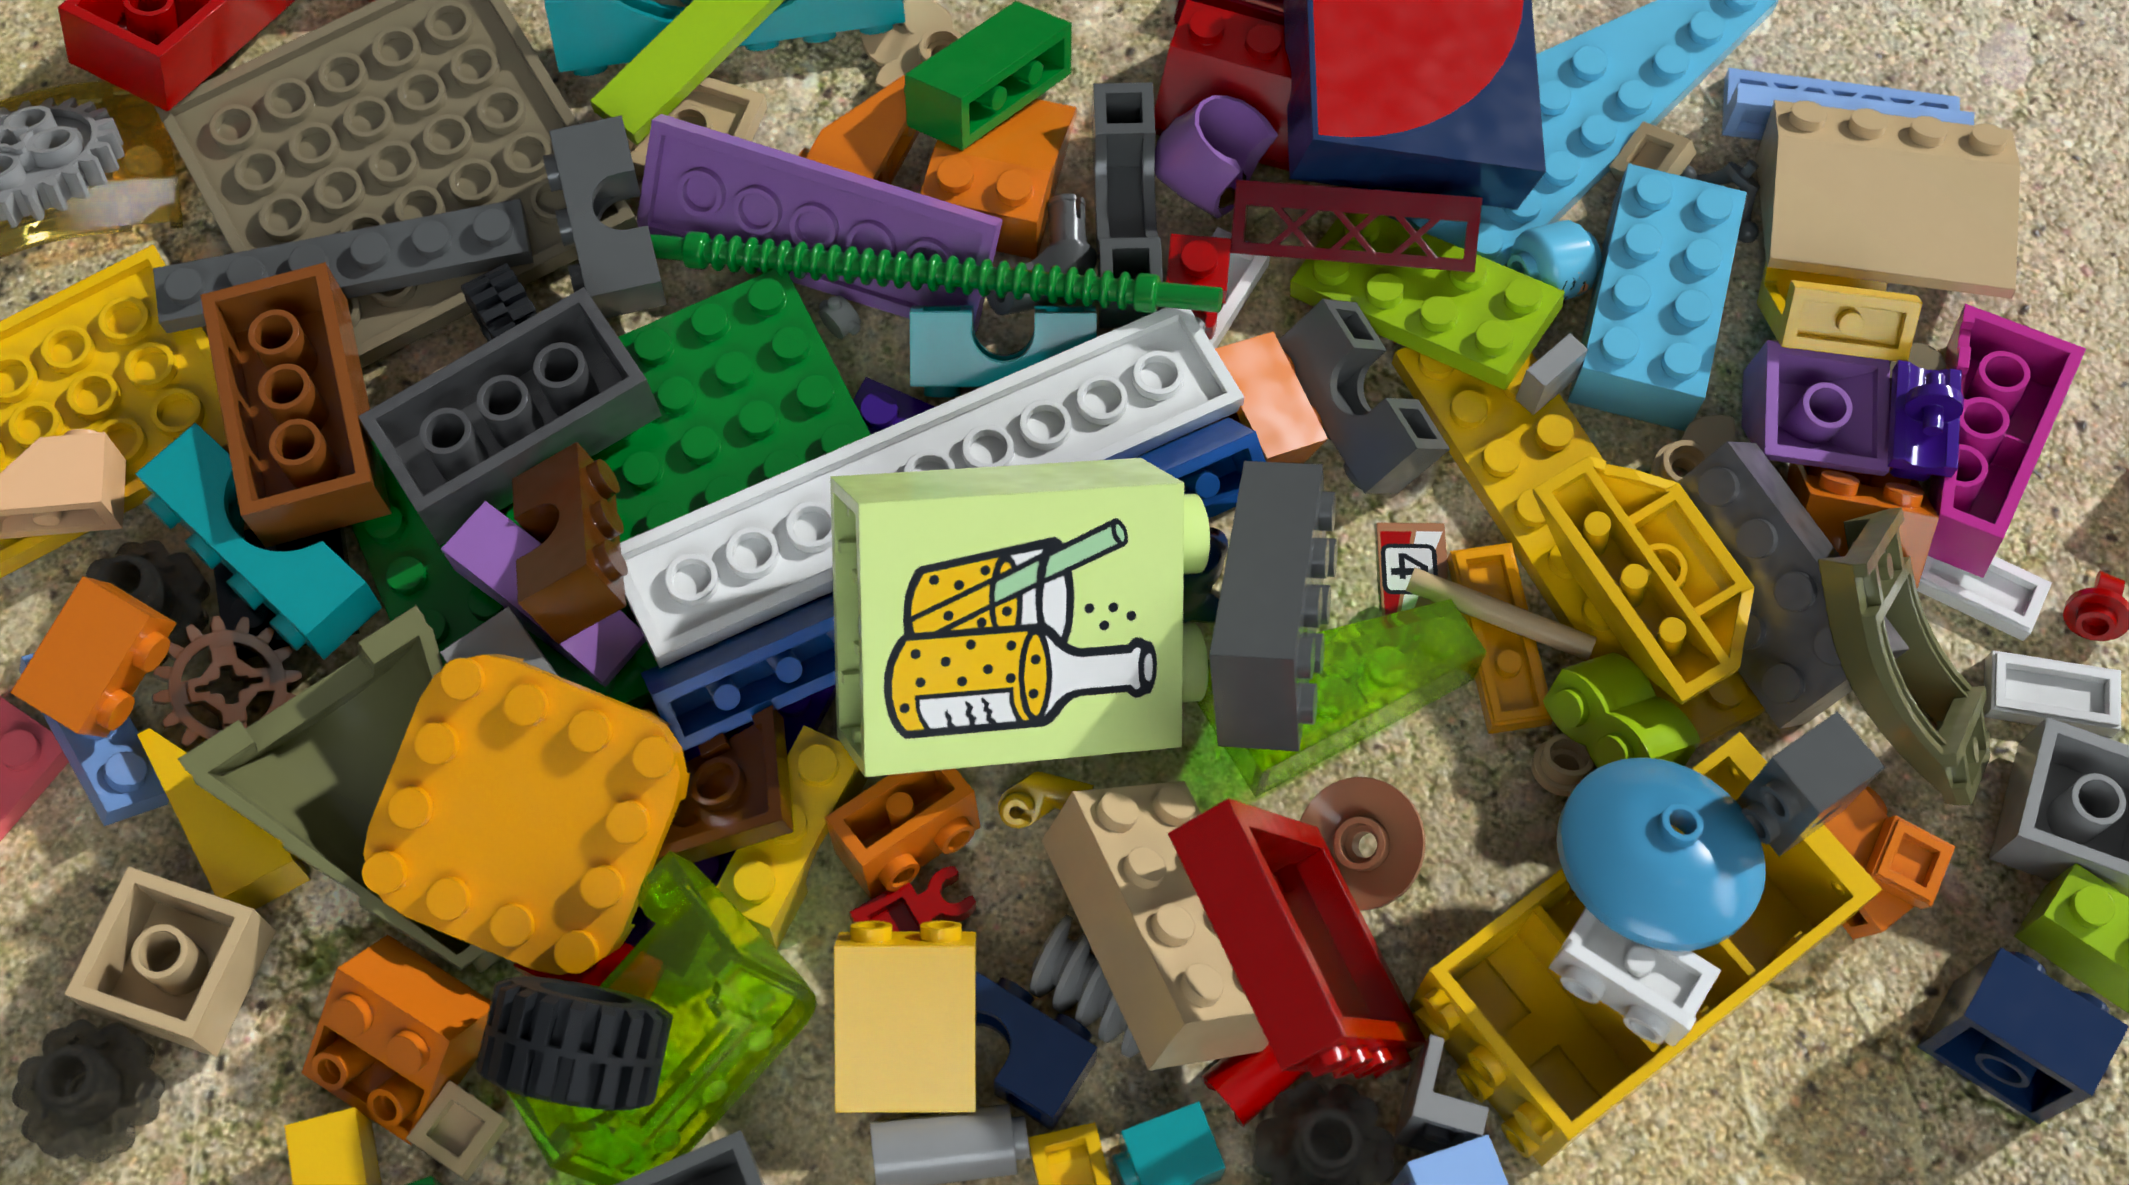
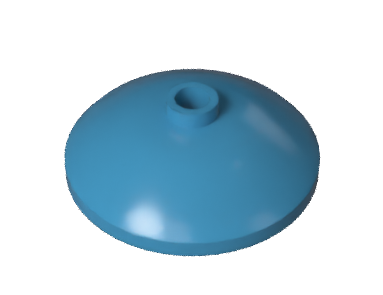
(1645, 875)

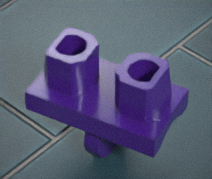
(1924, 422)

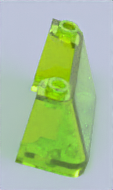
(732, 1017)

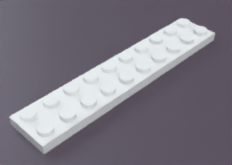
(774, 540)

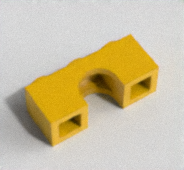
(771, 876)

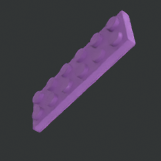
(751, 190)

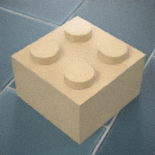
(171, 961)

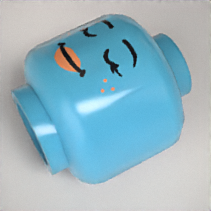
(1559, 256)

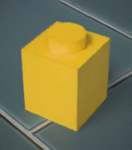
(333, 1150)

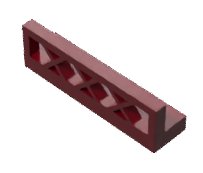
(1355, 201)

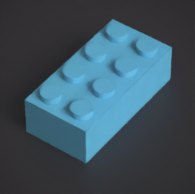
(1658, 297)

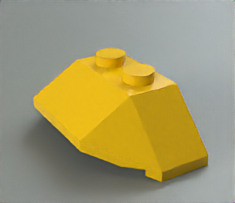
(1651, 572)

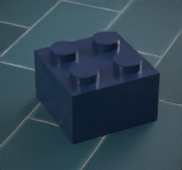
(2024, 1035)

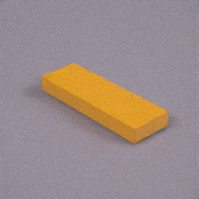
(1511, 673)

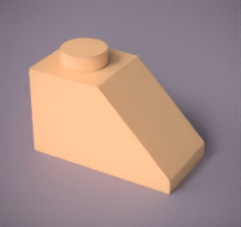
(63, 486)

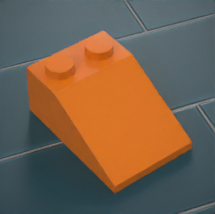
(1008, 173)

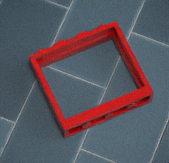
(1297, 942)

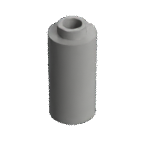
(948, 1146)

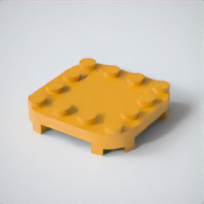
(524, 813)

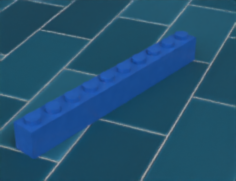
(796, 650)

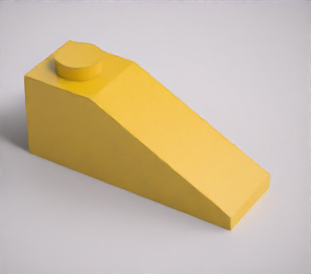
(234, 853)

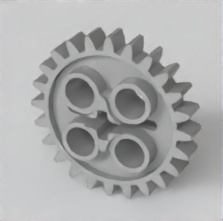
(53, 156)

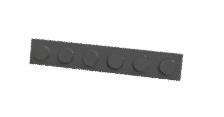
(359, 259)

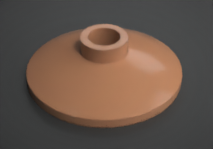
(1366, 806)

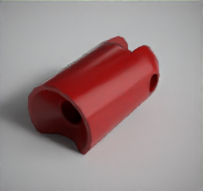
(1249, 1082)

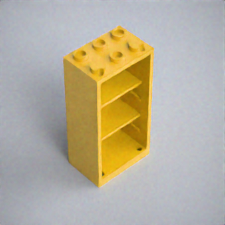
(1568, 1062)

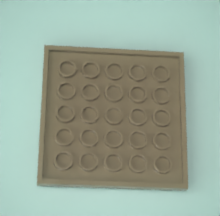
(382, 125)

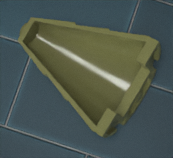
(323, 761)

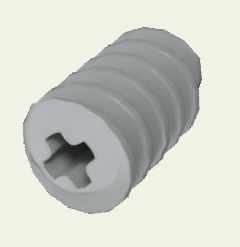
(1079, 978)

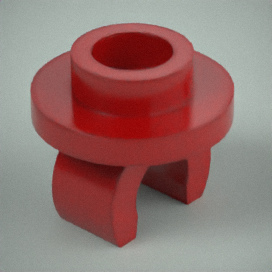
(2098, 611)

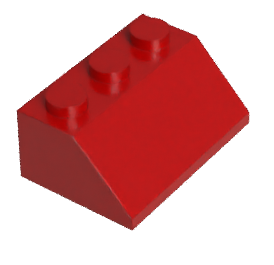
(1230, 56)

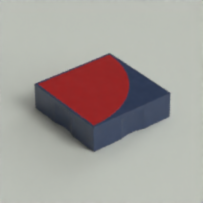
(1415, 96)

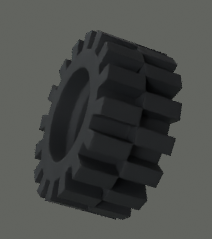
(498, 301)

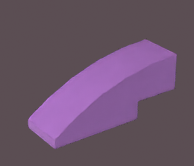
(486, 556)

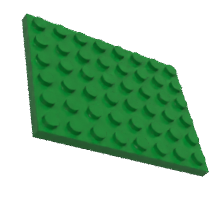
(739, 402)

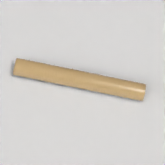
(1502, 614)

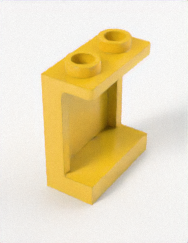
(1838, 314)
(905, 1019)

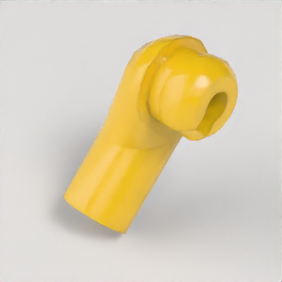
(1036, 797)

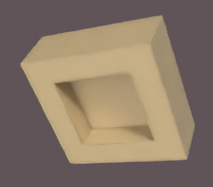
(1655, 150)
(458, 1130)

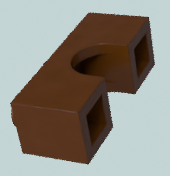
(579, 565)

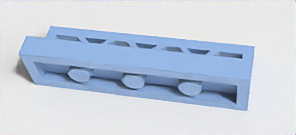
(1752, 93)

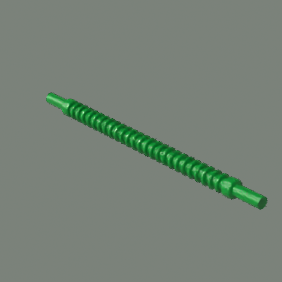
(1145, 292)

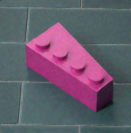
(2011, 399)

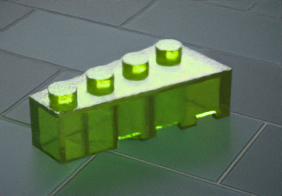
(1367, 682)

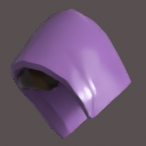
(1211, 150)

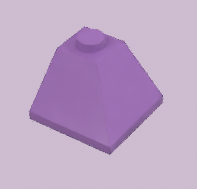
(1818, 408)

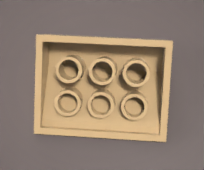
(1890, 198)

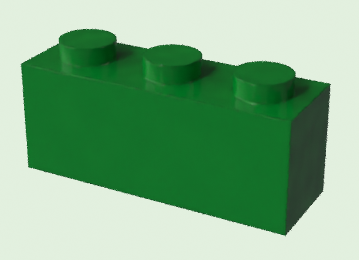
(988, 74)

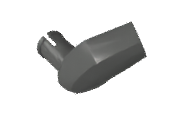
(1066, 249)

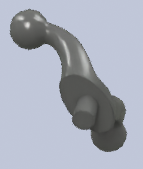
(1743, 179)

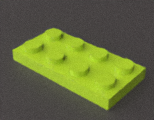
(1464, 319)

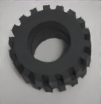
(574, 1043)

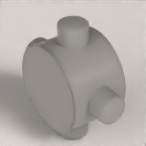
(839, 316)

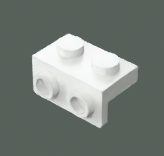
(1645, 984)

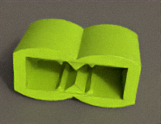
(1617, 713)

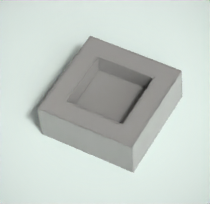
(1551, 374)

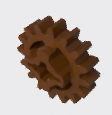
(222, 658)

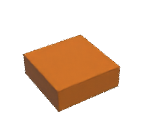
(1909, 862)

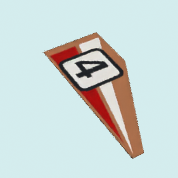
(1399, 552)

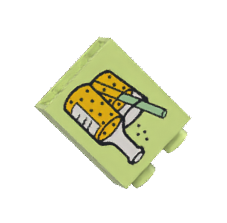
(1013, 613)

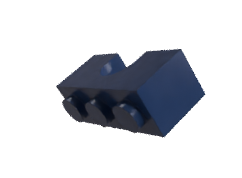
(1045, 1055)

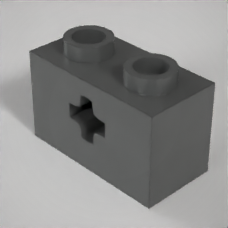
(1808, 783)

